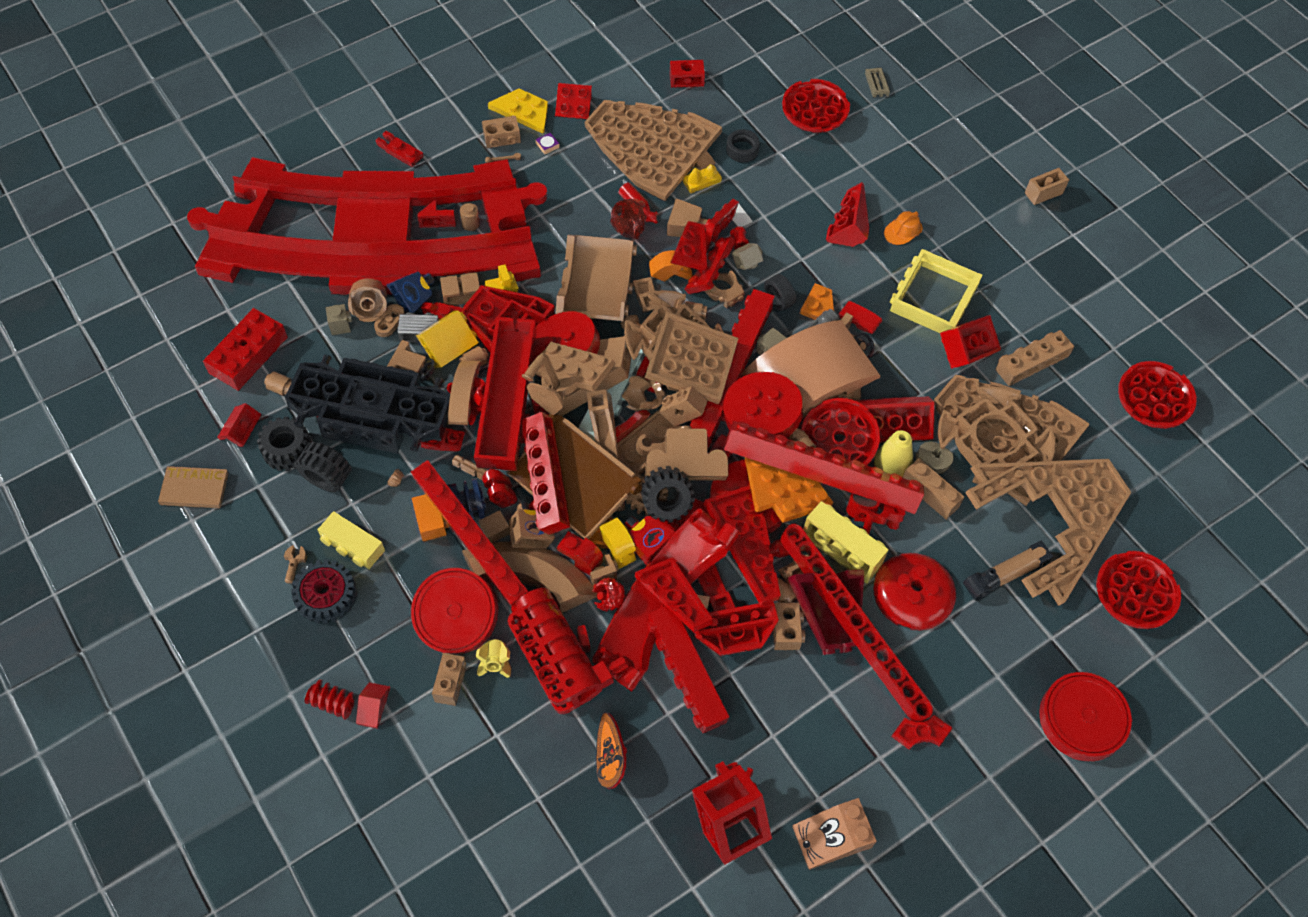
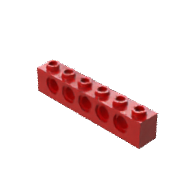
(545, 473)

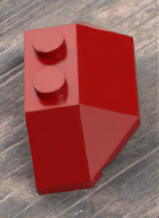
(739, 628)

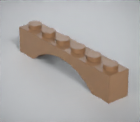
(603, 423)

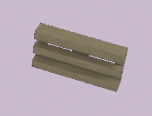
(879, 91)

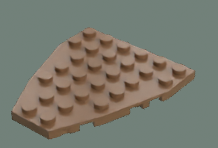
(648, 141)
(999, 435)

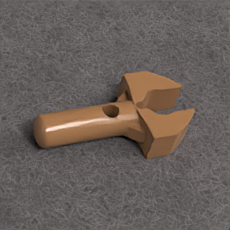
(302, 557)

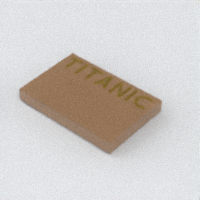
(193, 487)

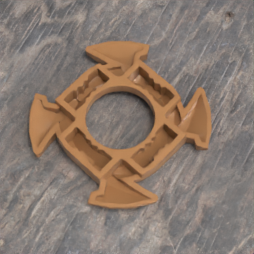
(647, 334)
(997, 404)

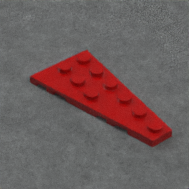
(752, 546)

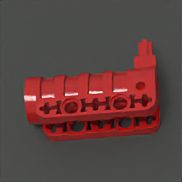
(559, 649)

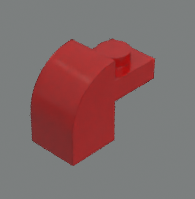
(584, 552)

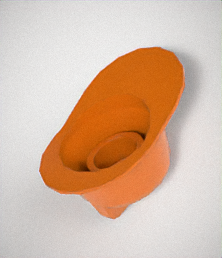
(903, 228)

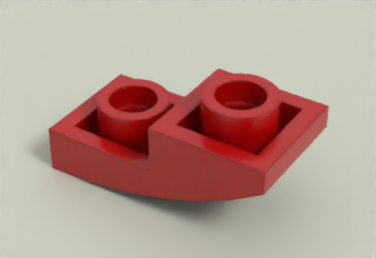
(862, 317)
(451, 441)

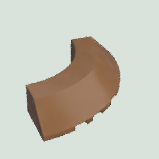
(543, 570)

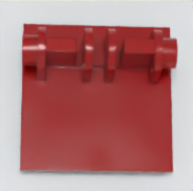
(573, 101)

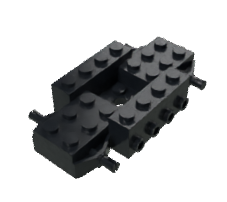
(344, 415)

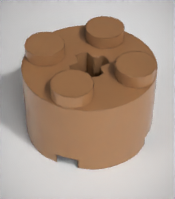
(367, 310)

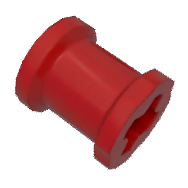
(738, 235)

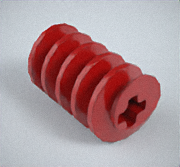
(330, 699)

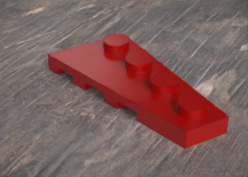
(703, 279)

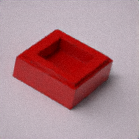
(583, 638)

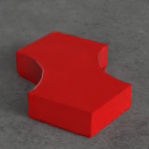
(631, 424)
(912, 733)

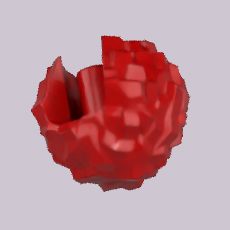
(610, 593)

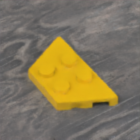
(525, 106)

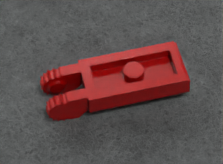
(399, 149)

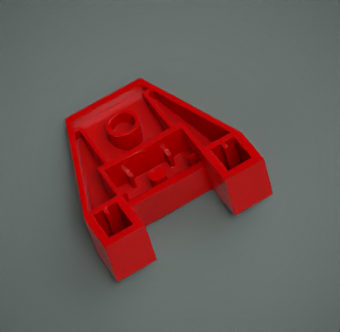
(493, 302)

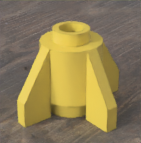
(494, 658)

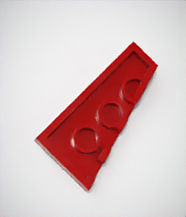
(675, 592)

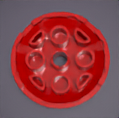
(815, 105)
(1157, 395)
(845, 418)
(1152, 578)
(909, 607)

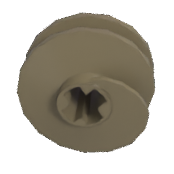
(935, 457)

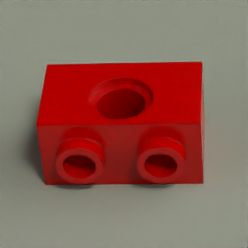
(687, 73)

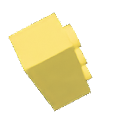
(350, 540)

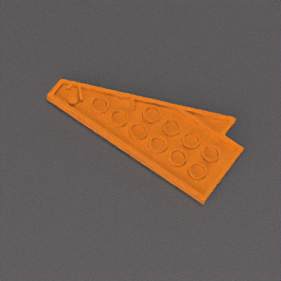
(784, 491)

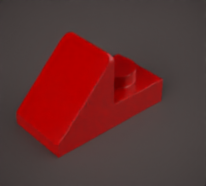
(432, 217)

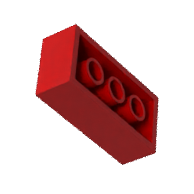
(245, 349)

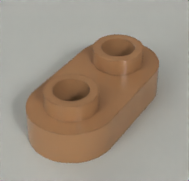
(387, 320)

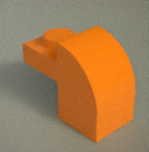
(662, 268)

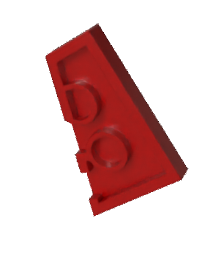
(691, 247)

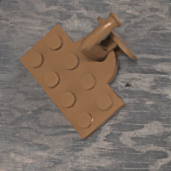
(564, 371)

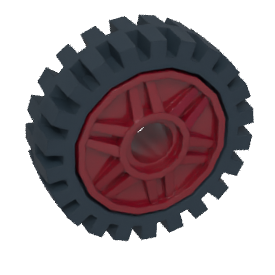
(330, 604)

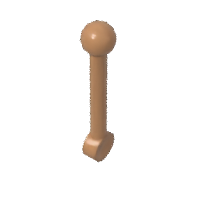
(517, 156)

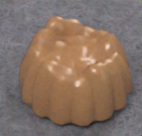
(396, 478)

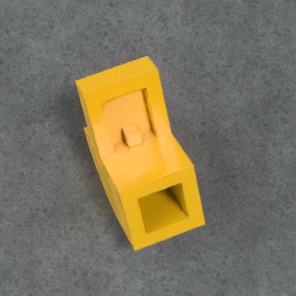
(505, 281)
(619, 542)

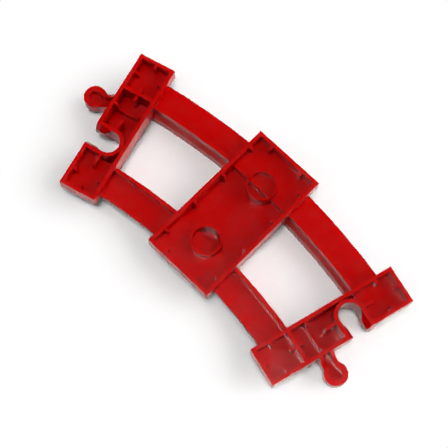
(369, 226)

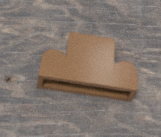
(688, 452)

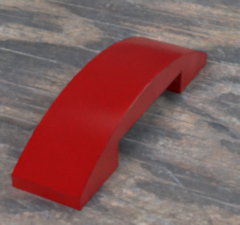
(713, 587)

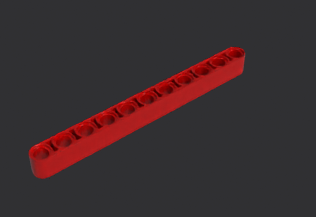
(865, 627)

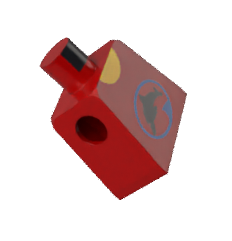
(648, 536)

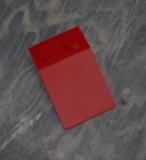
(970, 341)

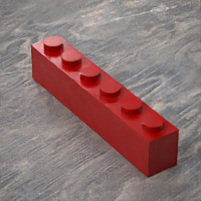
(688, 669)

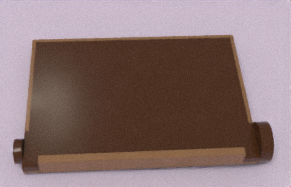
(591, 478)

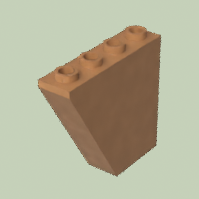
(612, 348)

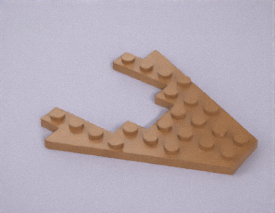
(1084, 493)

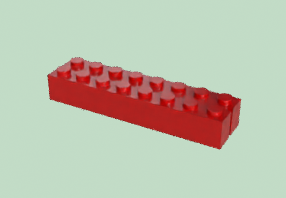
(505, 395)

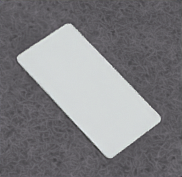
(741, 217)

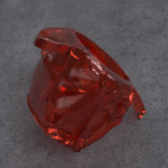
(631, 220)

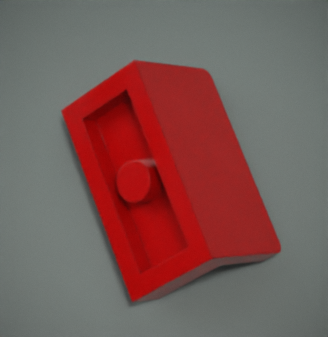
(240, 424)

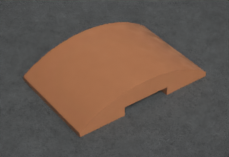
(820, 363)

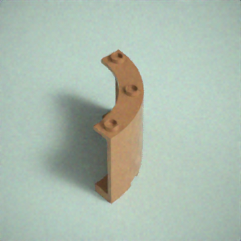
(597, 277)

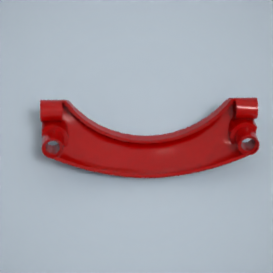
(694, 549)

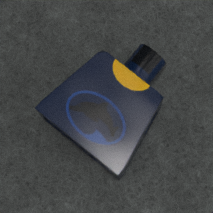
(411, 290)

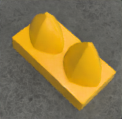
(702, 178)

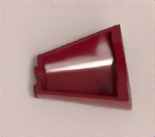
(822, 621)

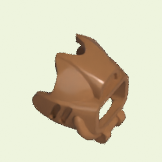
(635, 394)

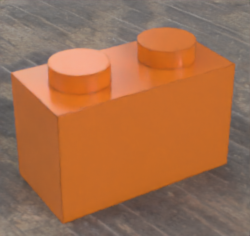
(429, 519)

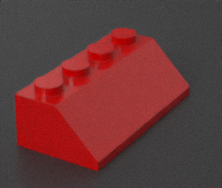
(903, 414)

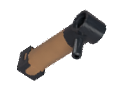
(983, 583)

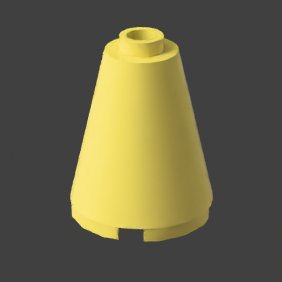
(895, 454)

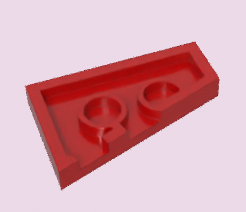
(720, 222)

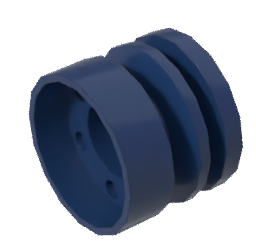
(470, 498)

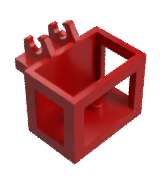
(725, 803)

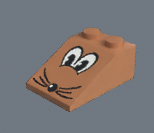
(834, 834)

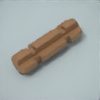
(468, 466)

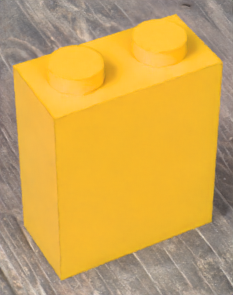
(448, 338)

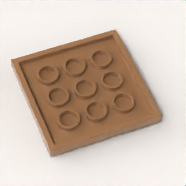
(691, 356)

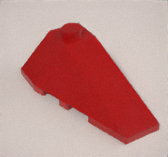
(852, 220)

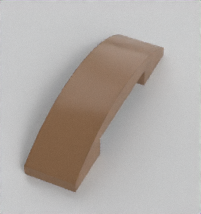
(462, 392)

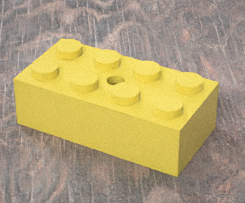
(844, 541)

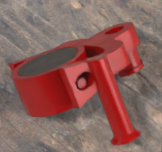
(866, 510)

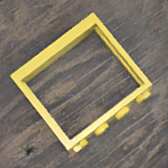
(944, 268)

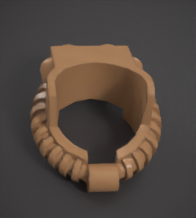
(730, 295)

